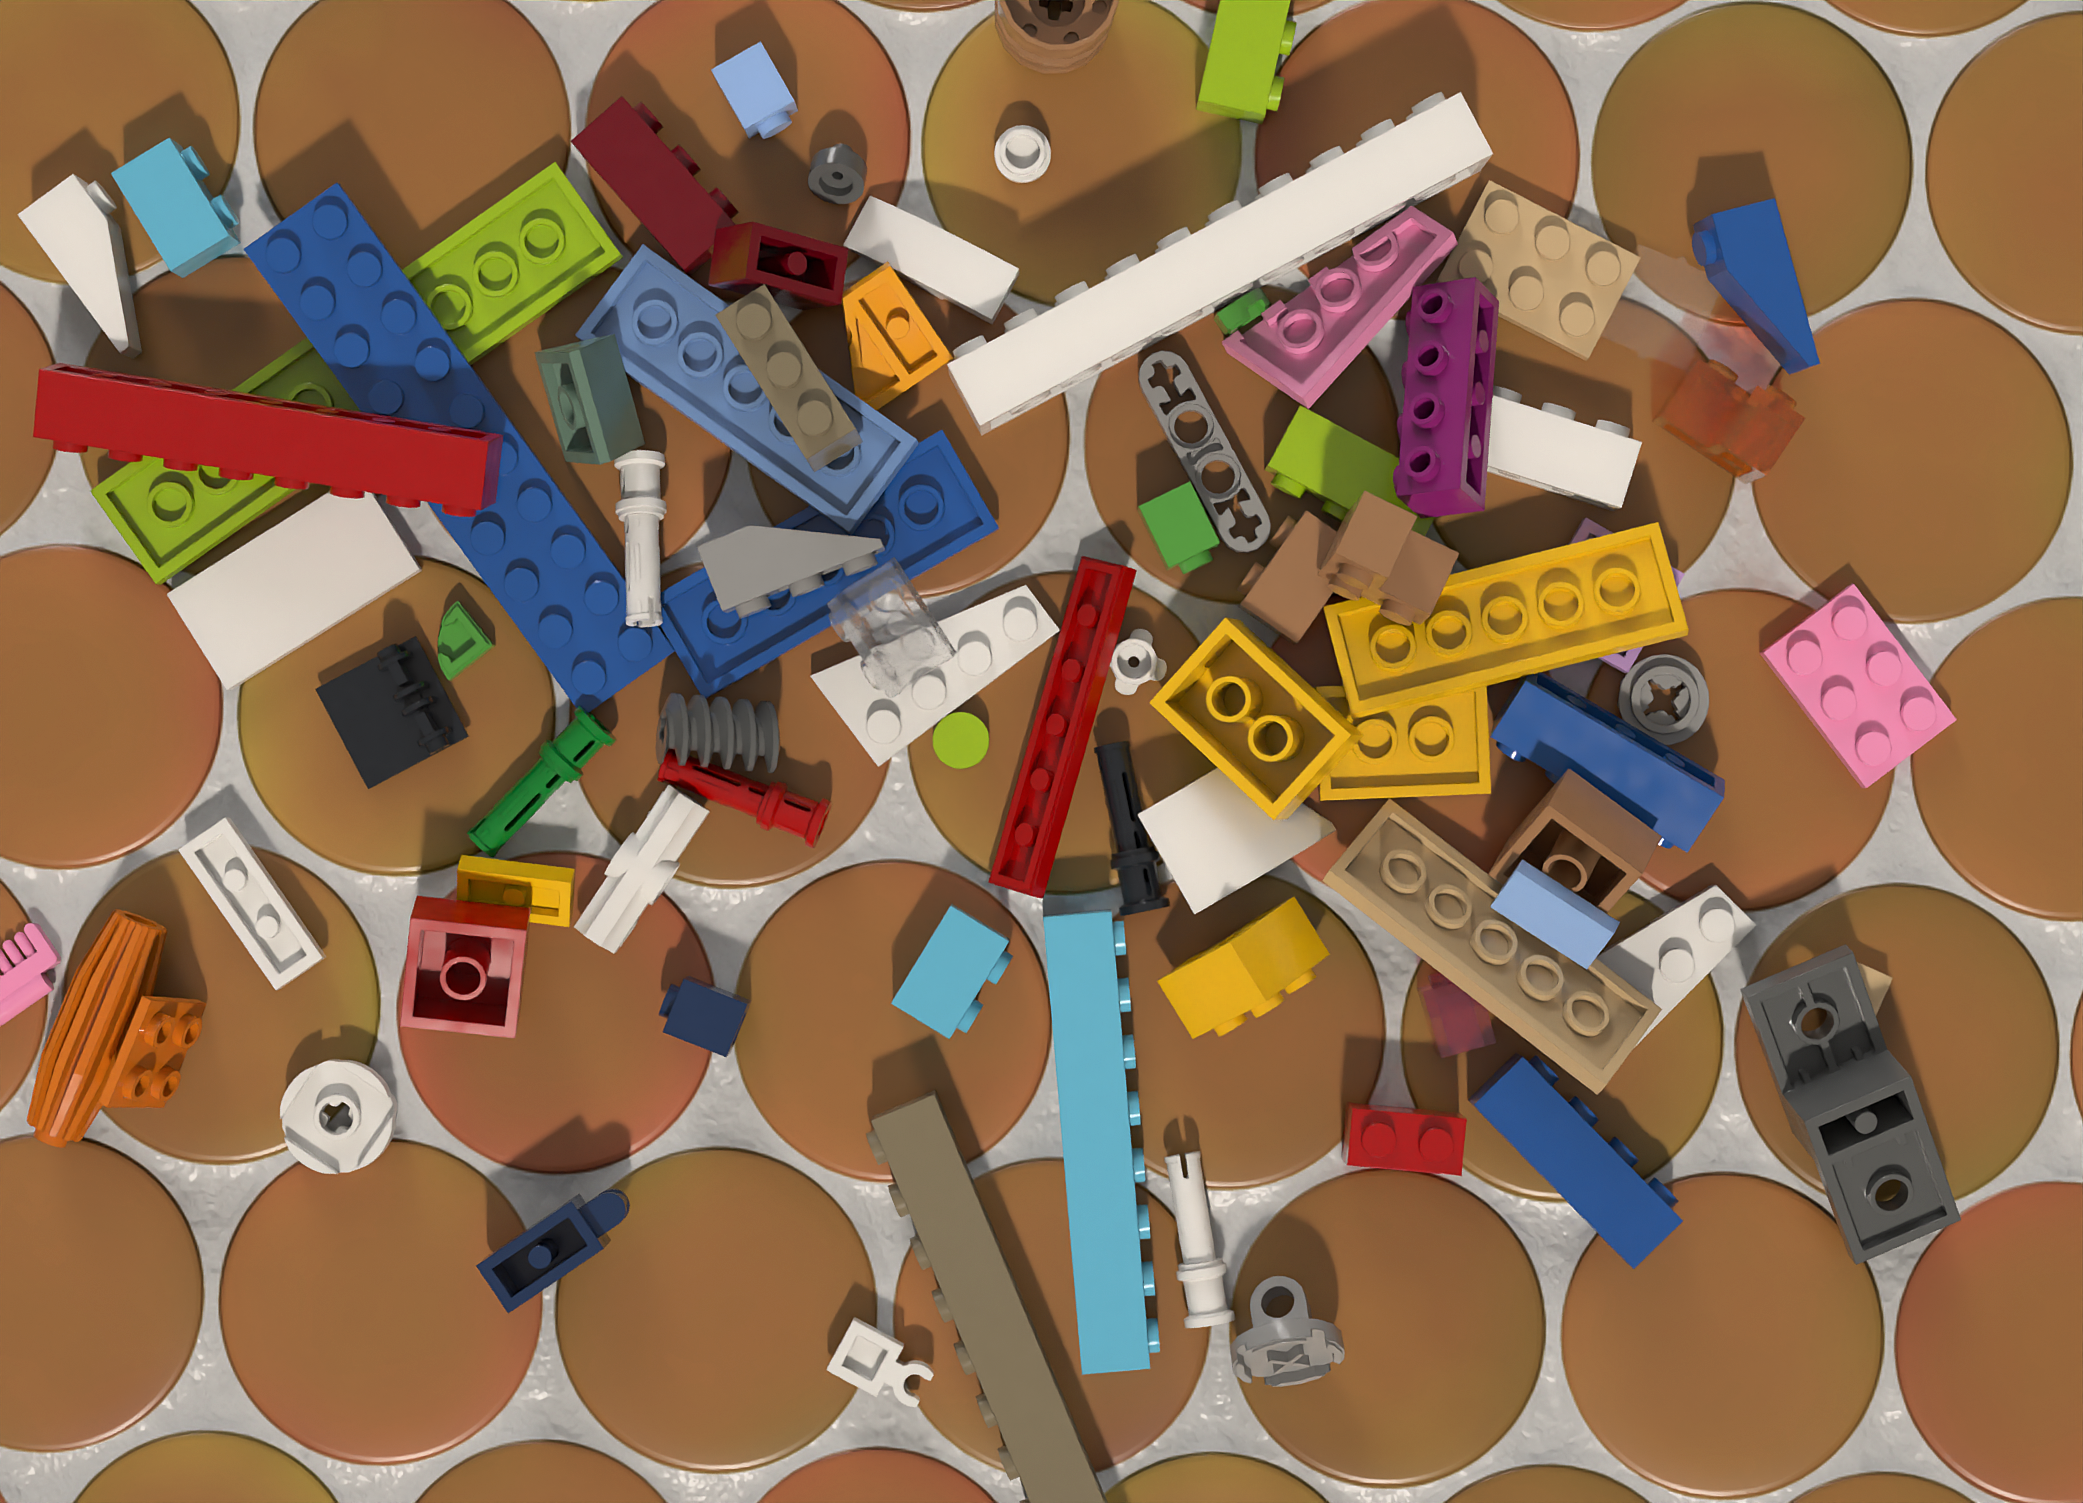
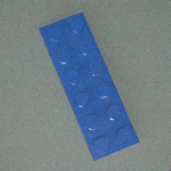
(920, 518)

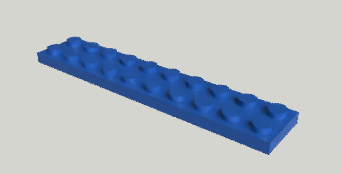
(406, 366)

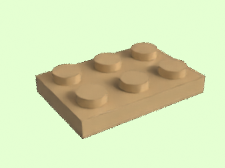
(1541, 269)

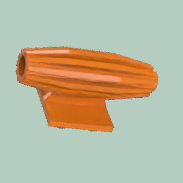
(111, 1035)

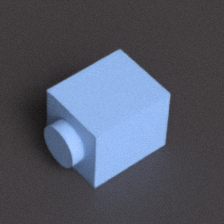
(756, 92)

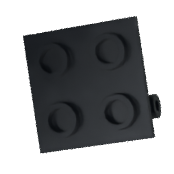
(392, 712)

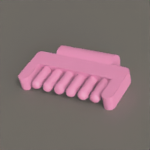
(27, 980)

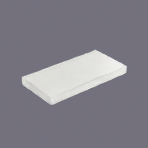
(293, 584)

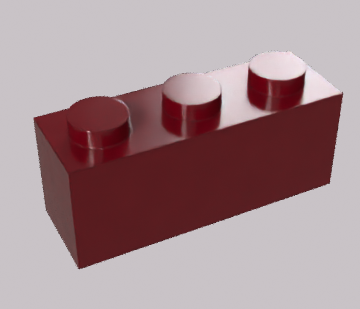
(655, 182)

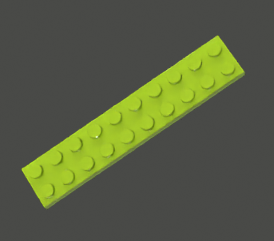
(479, 286)

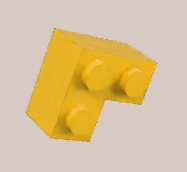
(1245, 971)

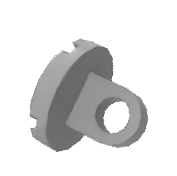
(1288, 1347)

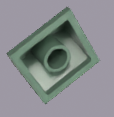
(590, 400)

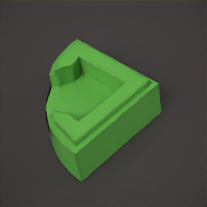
(1242, 311)
(460, 641)

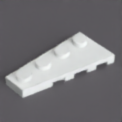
(987, 644)
(1678, 948)

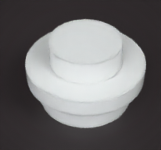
(1022, 154)

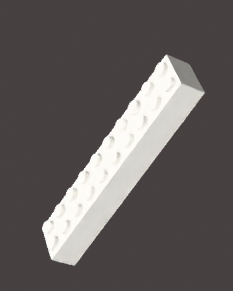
(1219, 263)

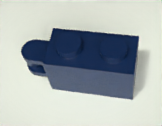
(552, 1247)

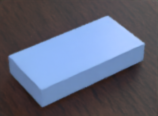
(1554, 914)

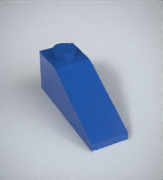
(1755, 274)

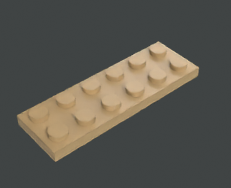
(1443, 913)

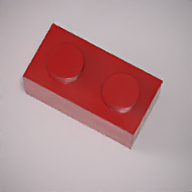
(1404, 1139)

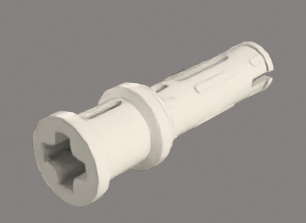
(641, 512)
(1200, 1267)

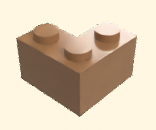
(1387, 561)

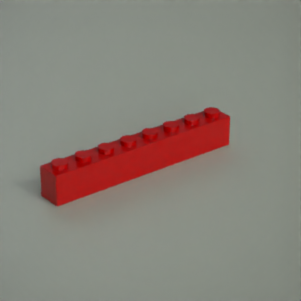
(267, 437)

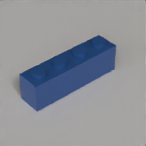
(1630, 767)
(1575, 1159)

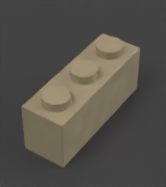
(789, 378)

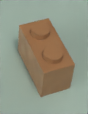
(1288, 590)

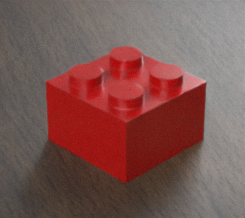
(465, 966)

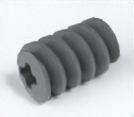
(718, 730)

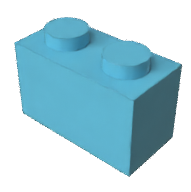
(176, 206)
(952, 971)

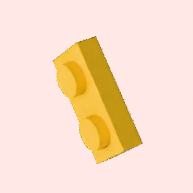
(520, 884)

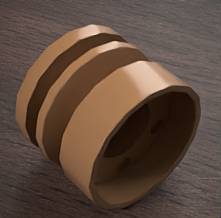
(1054, 44)

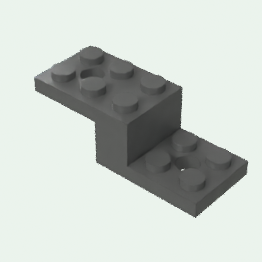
(1851, 1104)

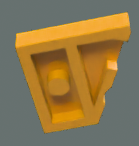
(888, 338)

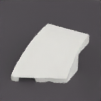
(1222, 839)

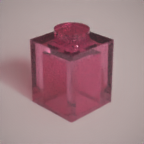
(1454, 1017)

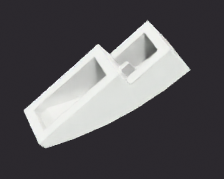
(932, 258)

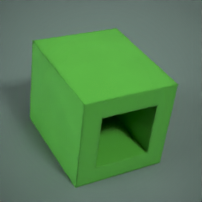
(1179, 528)

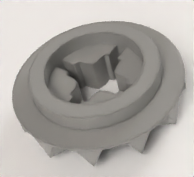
(1666, 672)

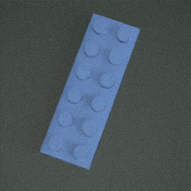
(687, 359)

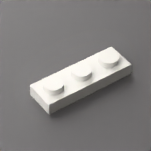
(252, 903)

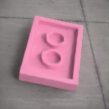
(1858, 686)

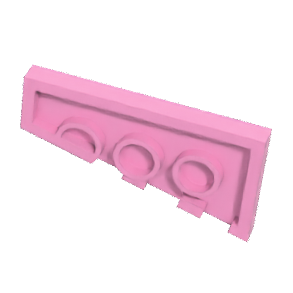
(1328, 324)

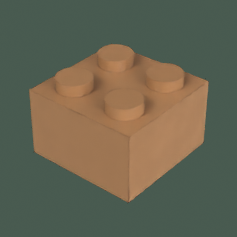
(1580, 843)

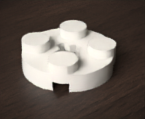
(306, 1123)

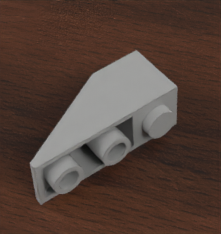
(767, 560)

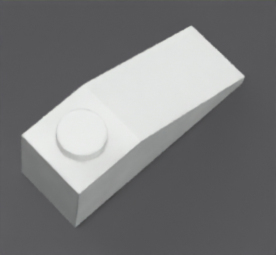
(89, 252)

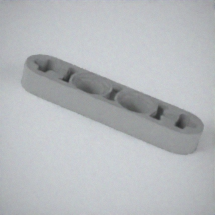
(1210, 449)

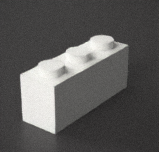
(1560, 453)

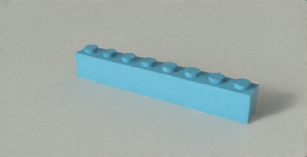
(1097, 1141)

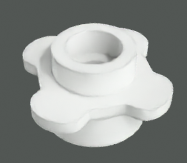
(1149, 665)

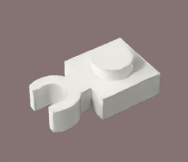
(870, 1359)

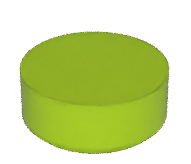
(960, 740)

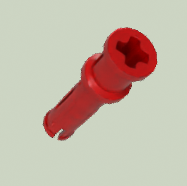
(770, 804)

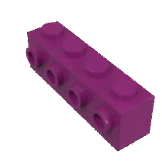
(1447, 398)

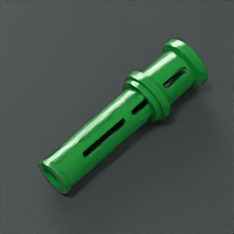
(559, 762)

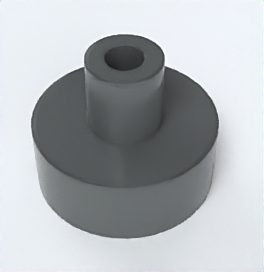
(837, 175)

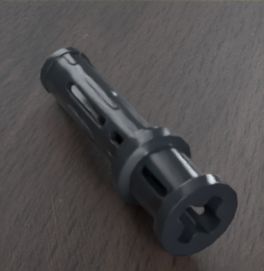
(1134, 856)

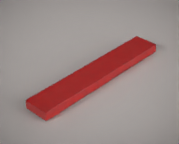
(1062, 726)

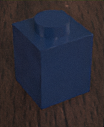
(704, 1015)

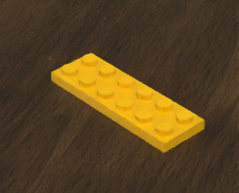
(1511, 621)

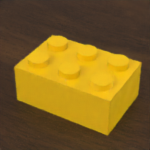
(1256, 719)

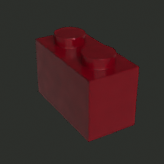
(793, 267)

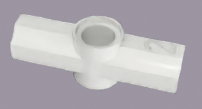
(641, 869)

